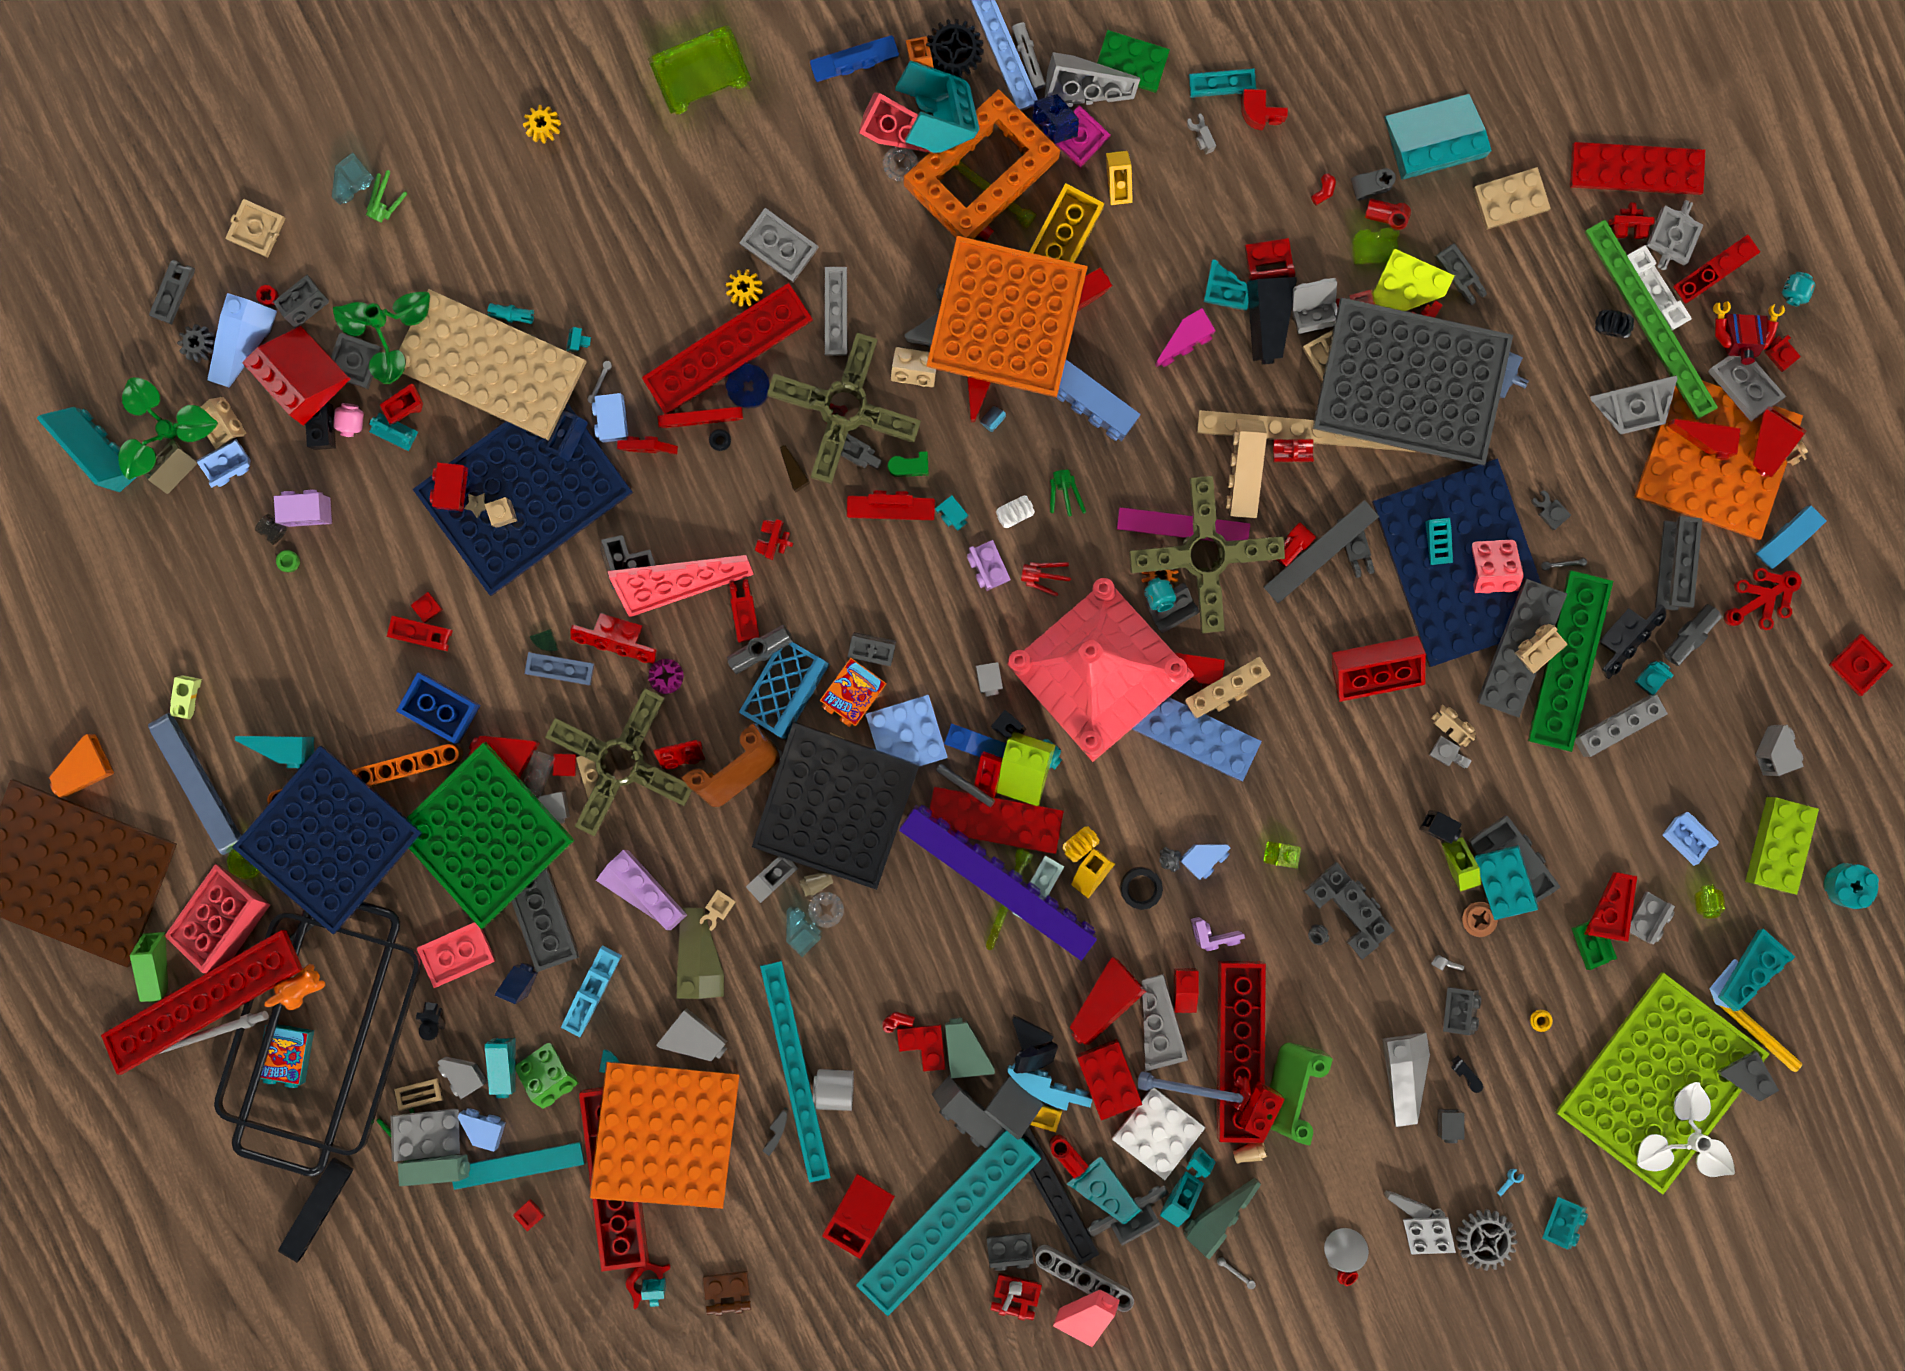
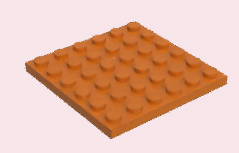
(1006, 316)
(1710, 488)
(664, 1135)

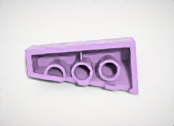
(638, 887)

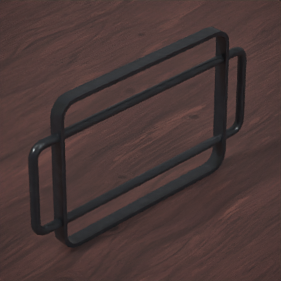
(326, 1146)

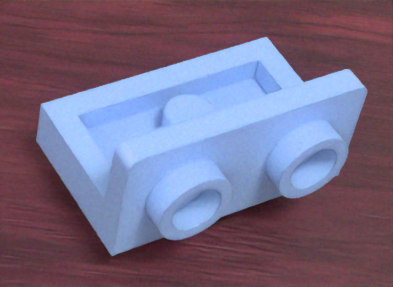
(225, 463)
(1690, 837)

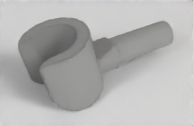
(1440, 962)
(1015, 1288)

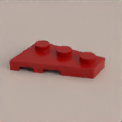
(1614, 909)

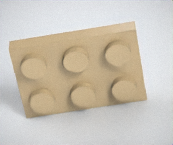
(1511, 198)

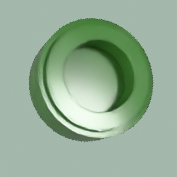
(287, 561)

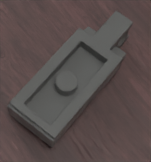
(859, 453)

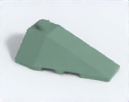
(1209, 1227)

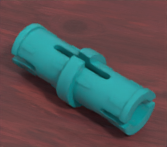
(510, 313)

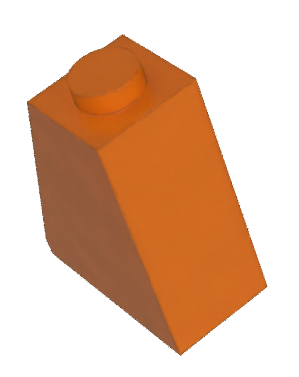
(81, 767)

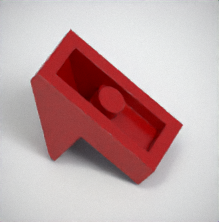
(402, 404)

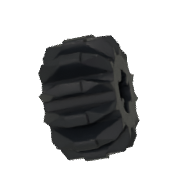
(1614, 323)

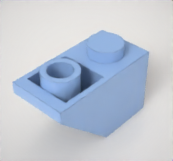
(1203, 857)
(482, 1130)

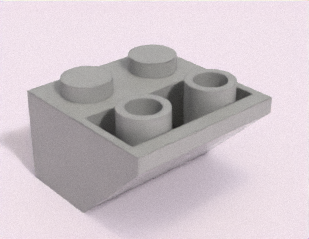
(1778, 751)

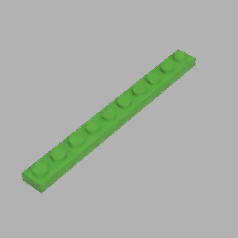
(1650, 319)

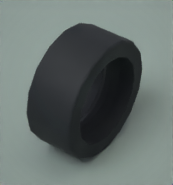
(1157, 891)

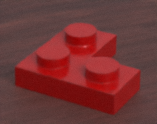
(926, 1039)

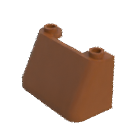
(757, 759)

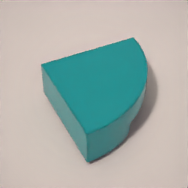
(607, 1056)

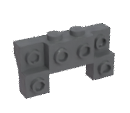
(1504, 835)
(1354, 903)

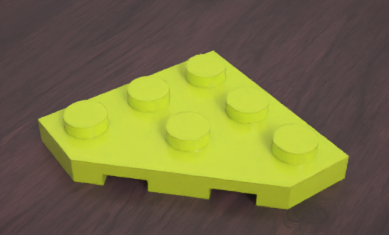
(1410, 283)

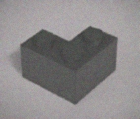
(617, 557)

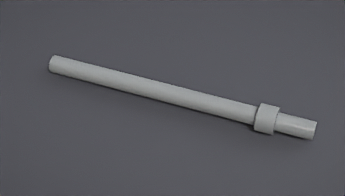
(244, 1022)

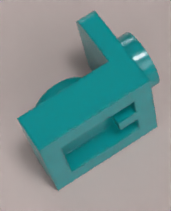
(1654, 677)

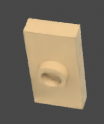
(588, 773)

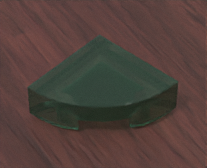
(545, 641)

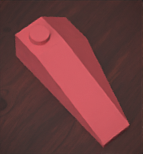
(888, 122)

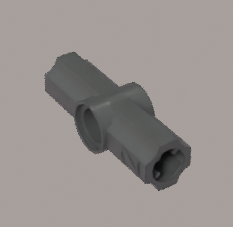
(1692, 635)
(771, 643)

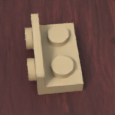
(228, 425)
(1540, 648)

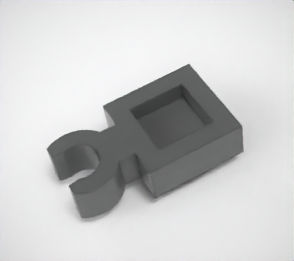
(1553, 512)

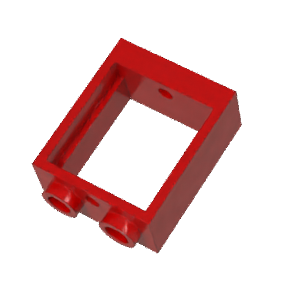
(1262, 1102)

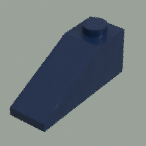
(517, 983)

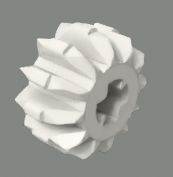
(1015, 511)

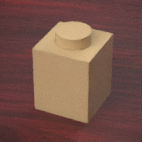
(501, 512)

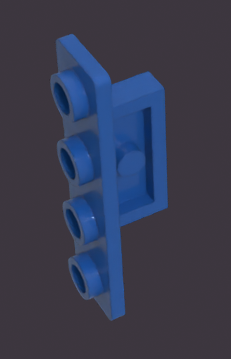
(854, 58)

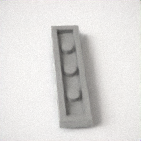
(835, 311)

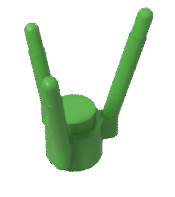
(376, 209)

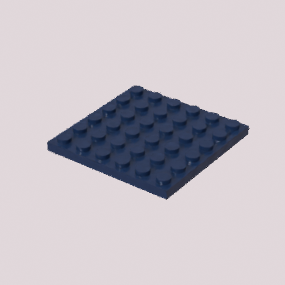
(327, 839)

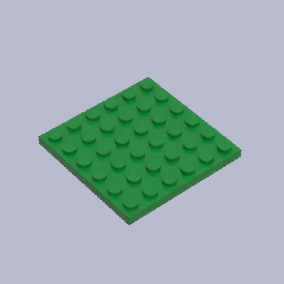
(485, 835)

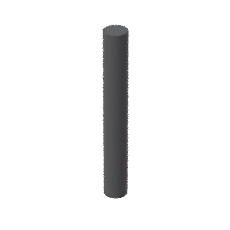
(965, 785)

